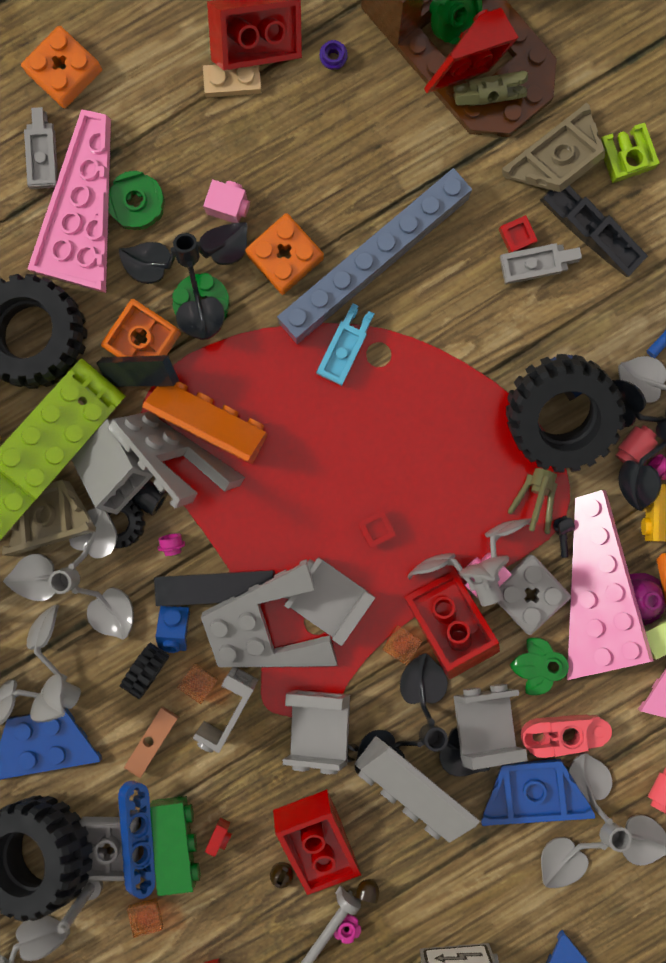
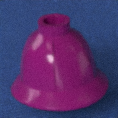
(648, 596)

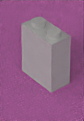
(109, 471)

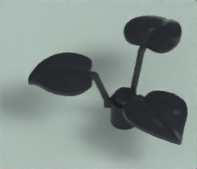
(149, 259)
(638, 481)
(425, 682)

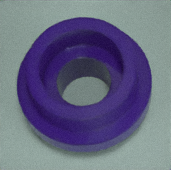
(337, 47)

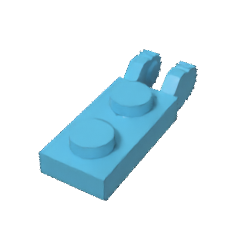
(344, 347)

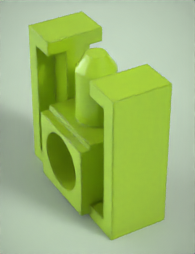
(643, 153)

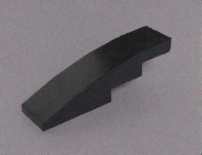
(595, 229)
(206, 587)

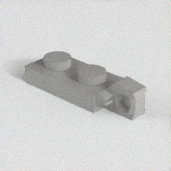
(40, 151)
(537, 262)

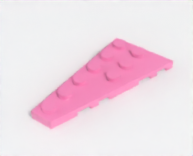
(76, 221)
(604, 612)

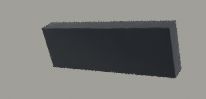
(138, 371)

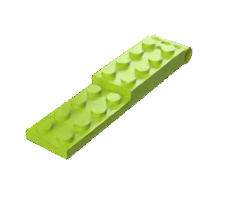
(52, 438)

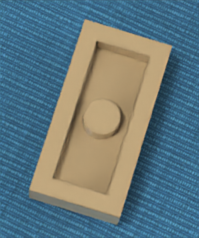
(231, 82)

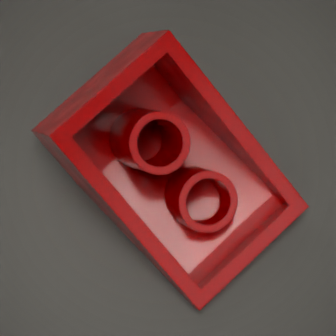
(254, 32)
(477, 49)
(453, 624)
(315, 842)

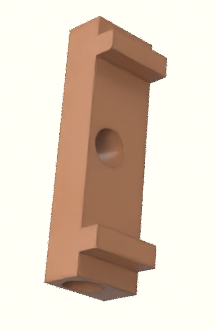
(158, 732)

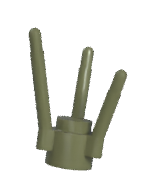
(544, 485)

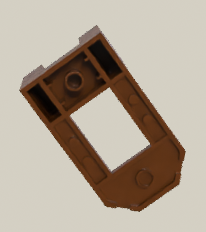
(403, 25)

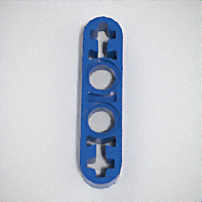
(131, 841)

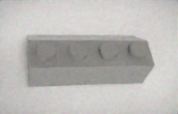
(415, 791)

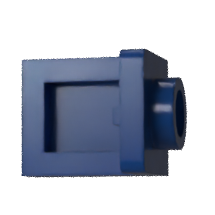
(172, 628)

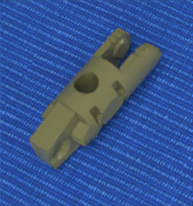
(491, 89)

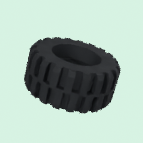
(65, 337)
(584, 442)
(64, 854)

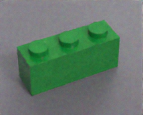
(173, 846)

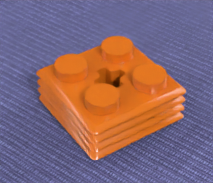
(60, 49)
(284, 235)
(140, 320)

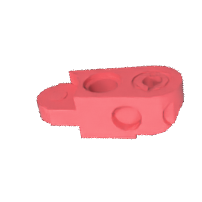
(589, 733)

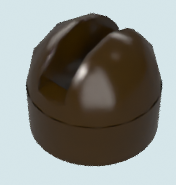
(275, 874)
(368, 891)

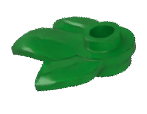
(535, 666)

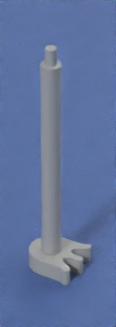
(88, 892)
(347, 904)

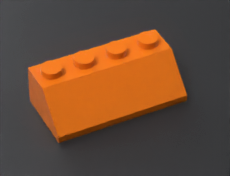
(207, 421)

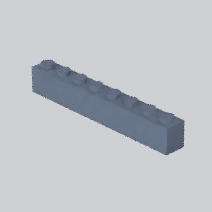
(374, 256)

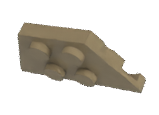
(560, 154)
(50, 519)

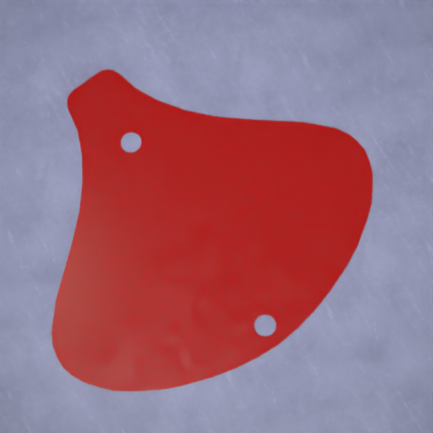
(399, 438)

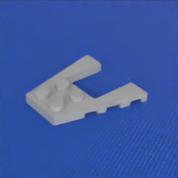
(157, 442)
(241, 634)

